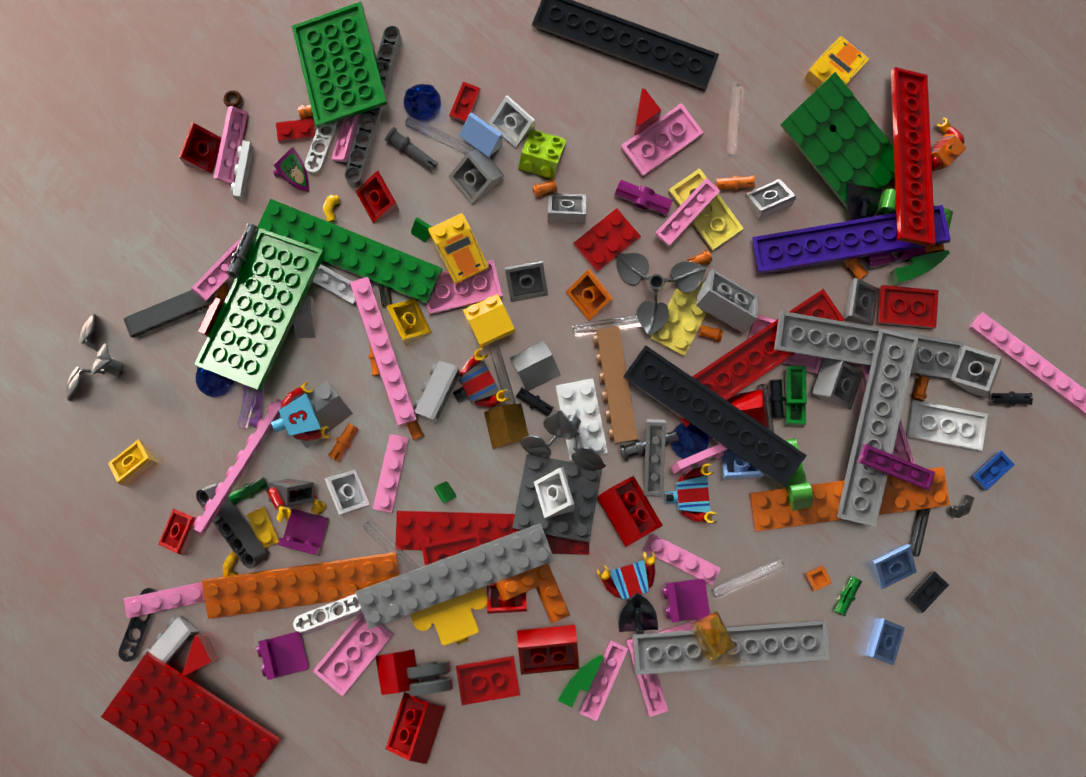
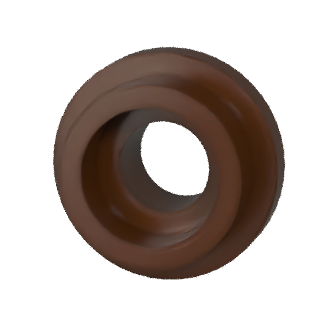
(233, 94)

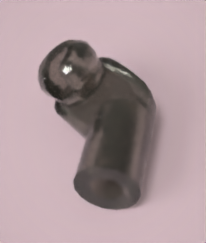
(963, 509)

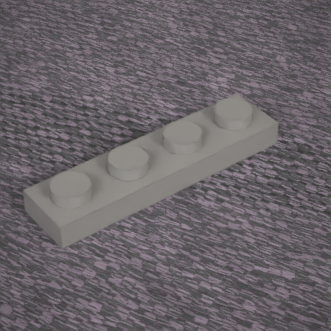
(654, 457)

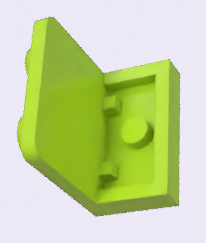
(541, 154)

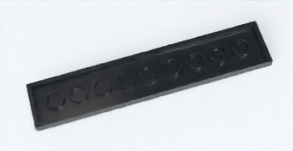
(627, 40)
(715, 416)

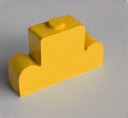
(453, 617)

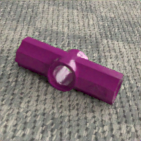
(643, 197)
(888, 258)

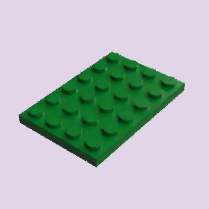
(339, 65)

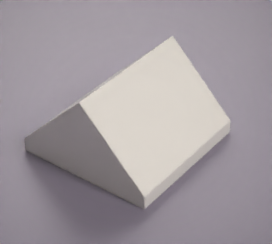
(512, 122)
(347, 492)
(554, 494)

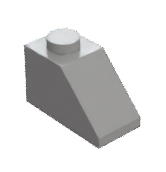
(305, 321)

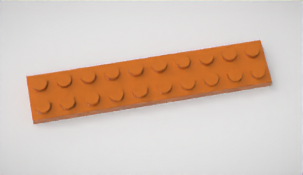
(773, 509)
(295, 585)

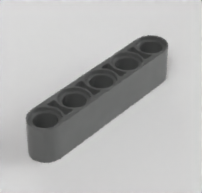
(165, 313)
(234, 529)

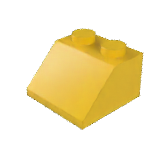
(489, 320)

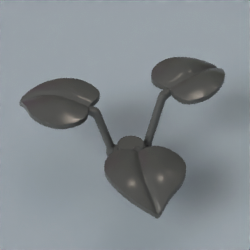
(655, 315)
(102, 363)
(566, 428)

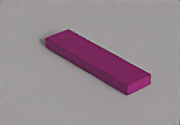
(896, 467)

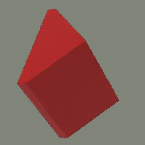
(647, 112)
(200, 148)
(377, 198)
(752, 404)
(178, 532)
(497, 605)
(200, 655)
(393, 671)

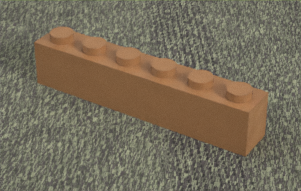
(617, 388)

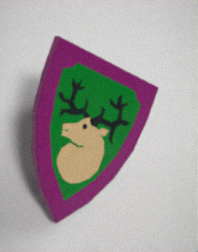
(292, 170)

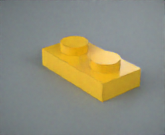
(263, 527)

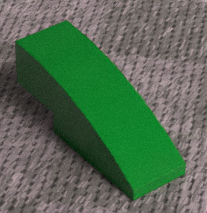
(917, 267)
(795, 396)
(580, 680)

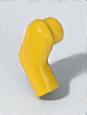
(328, 207)
(228, 564)

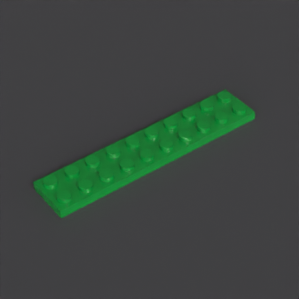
(354, 252)

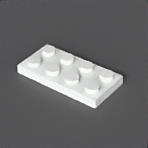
(581, 401)

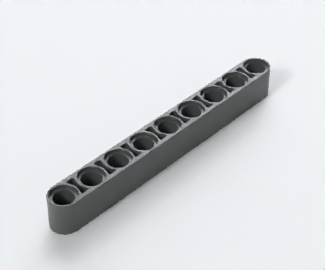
(369, 133)

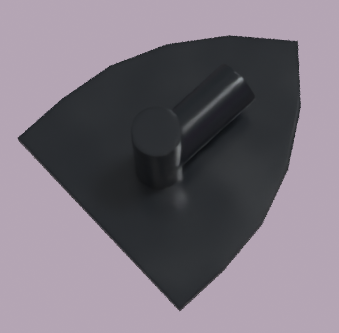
(862, 201)
(638, 615)

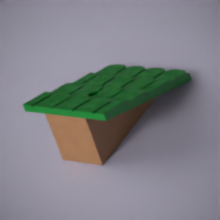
(841, 139)

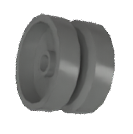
(429, 676)

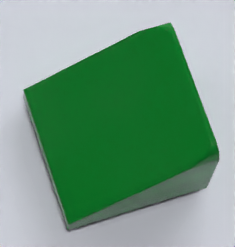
(420, 230)
(445, 492)

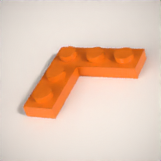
(547, 588)

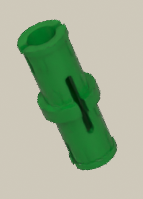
(248, 490)
(848, 596)

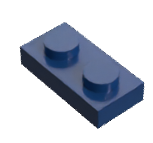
(993, 470)

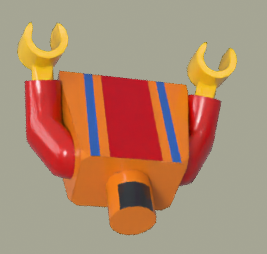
(948, 147)

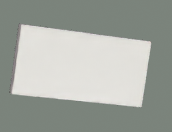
(947, 425)

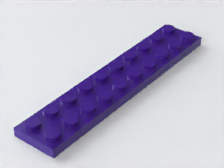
(837, 242)

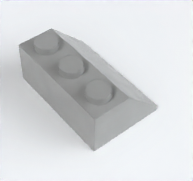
(728, 301)
(436, 391)
(328, 408)
(173, 641)

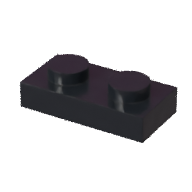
(928, 592)

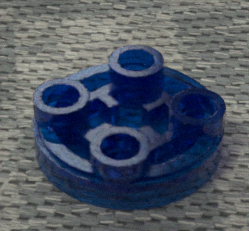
(422, 102)
(212, 384)
(691, 441)

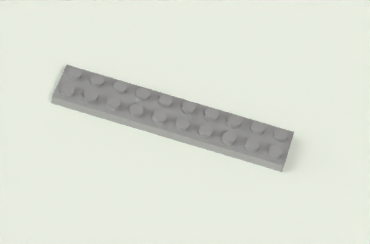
(857, 343)
(877, 424)
(454, 576)
(752, 647)

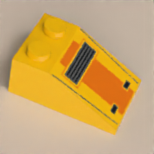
(838, 58)
(458, 248)

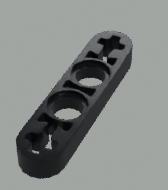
(142, 626)

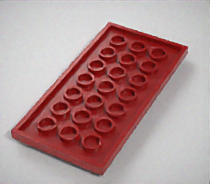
(188, 723)

